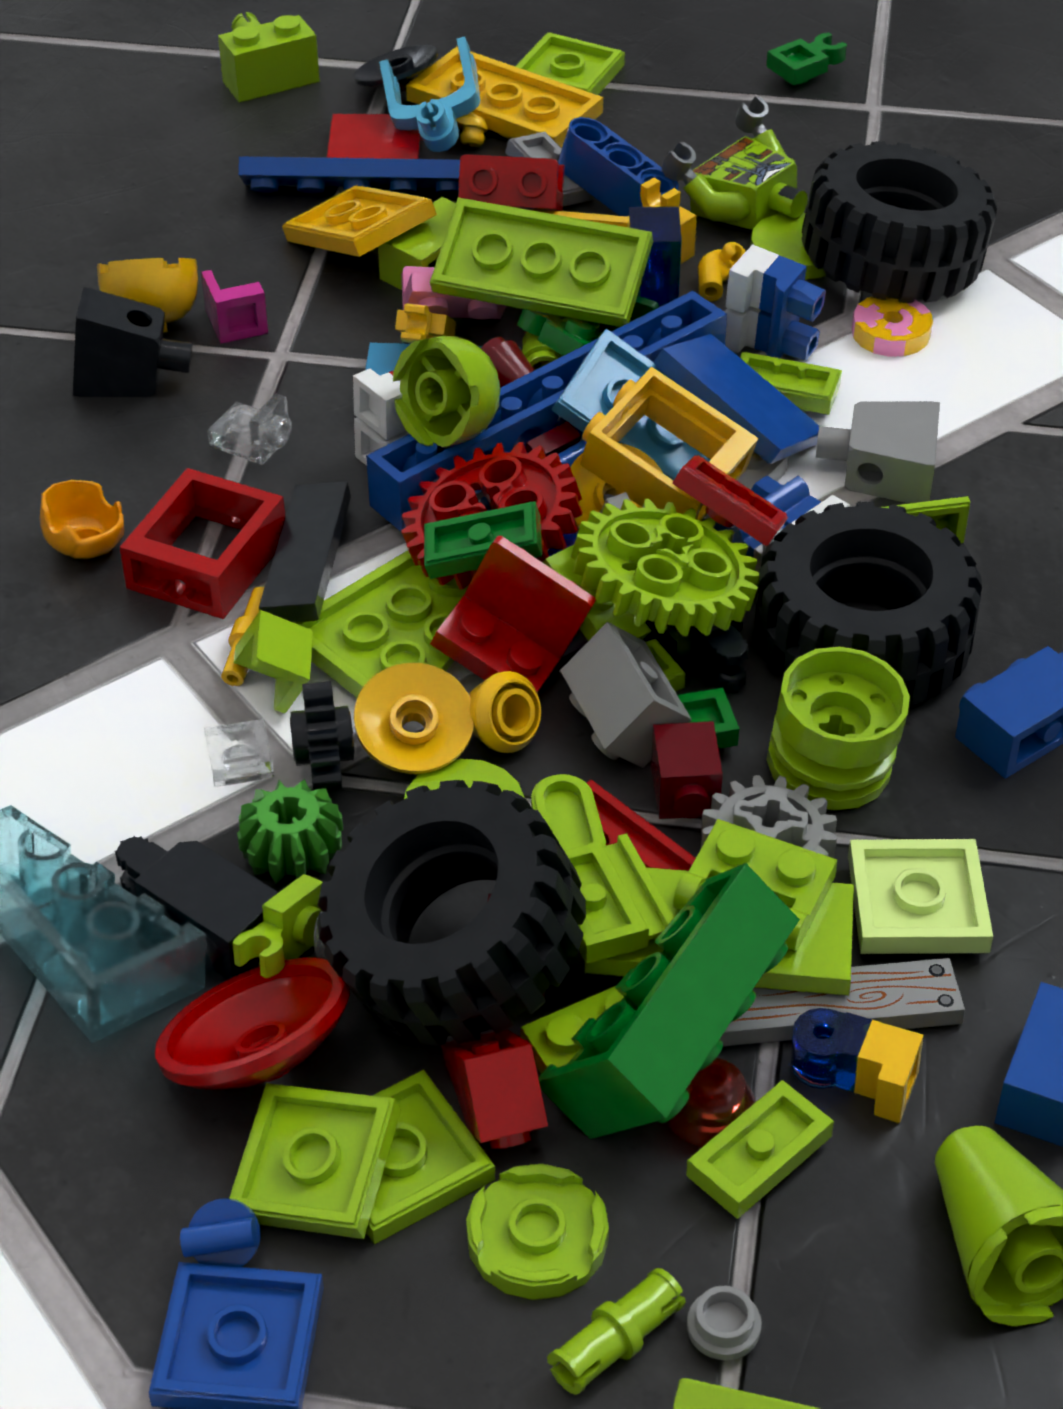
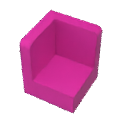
(236, 310)

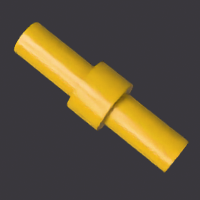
(233, 673)

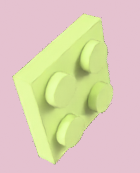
(919, 896)

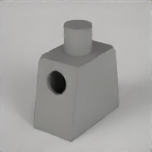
(886, 449)

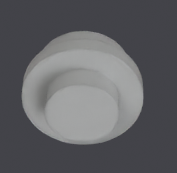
(724, 1323)

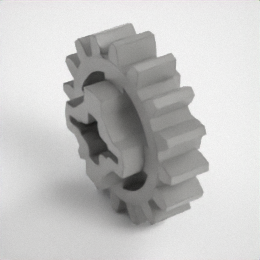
(775, 813)

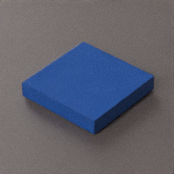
(236, 1338)

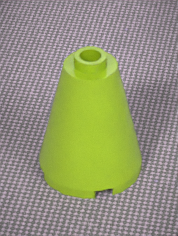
(1003, 1225)

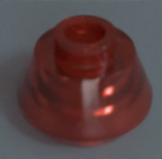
(715, 1100)

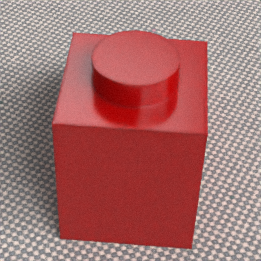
(497, 1088)

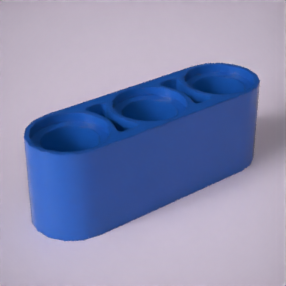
(608, 165)

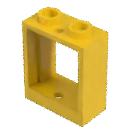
(679, 413)

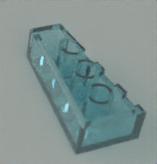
(86, 936)

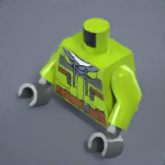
(743, 180)

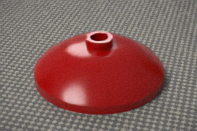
(253, 1026)

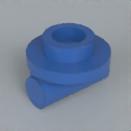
(222, 1234)

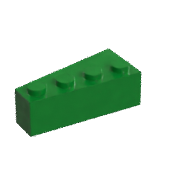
(673, 1008)

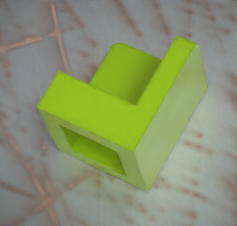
(279, 651)

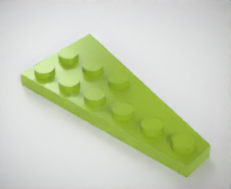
(382, 623)

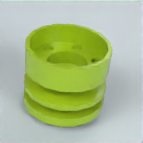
(838, 726)

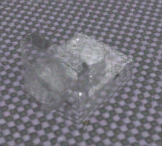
(252, 431)

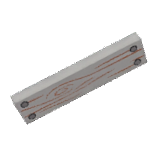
(892, 993)

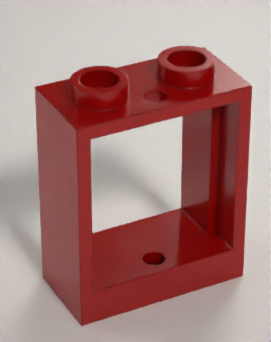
(210, 584)

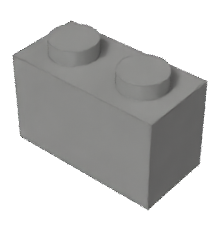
(622, 694)

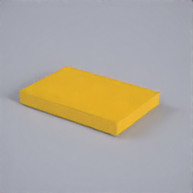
(358, 220)

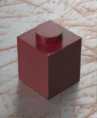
(685, 768)

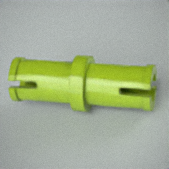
(616, 1331)

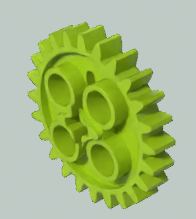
(665, 567)

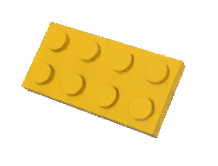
(511, 98)

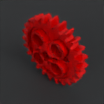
(505, 482)

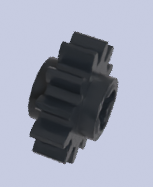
(322, 735)

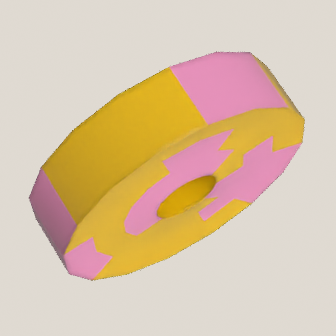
(891, 326)

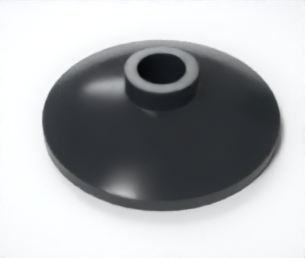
(405, 64)

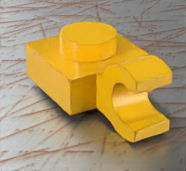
(419, 323)

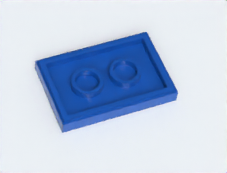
(741, 394)

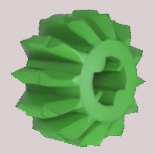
(290, 831)

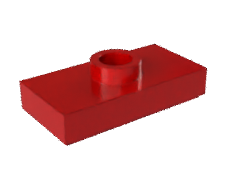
(729, 500)

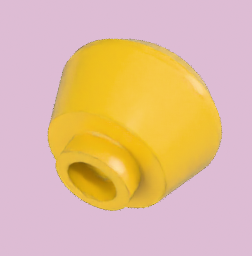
(505, 711)

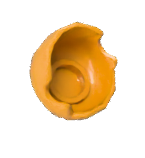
(80, 520)

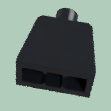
(122, 347)

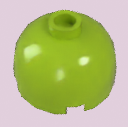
(446, 390)

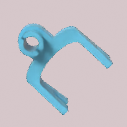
(437, 113)

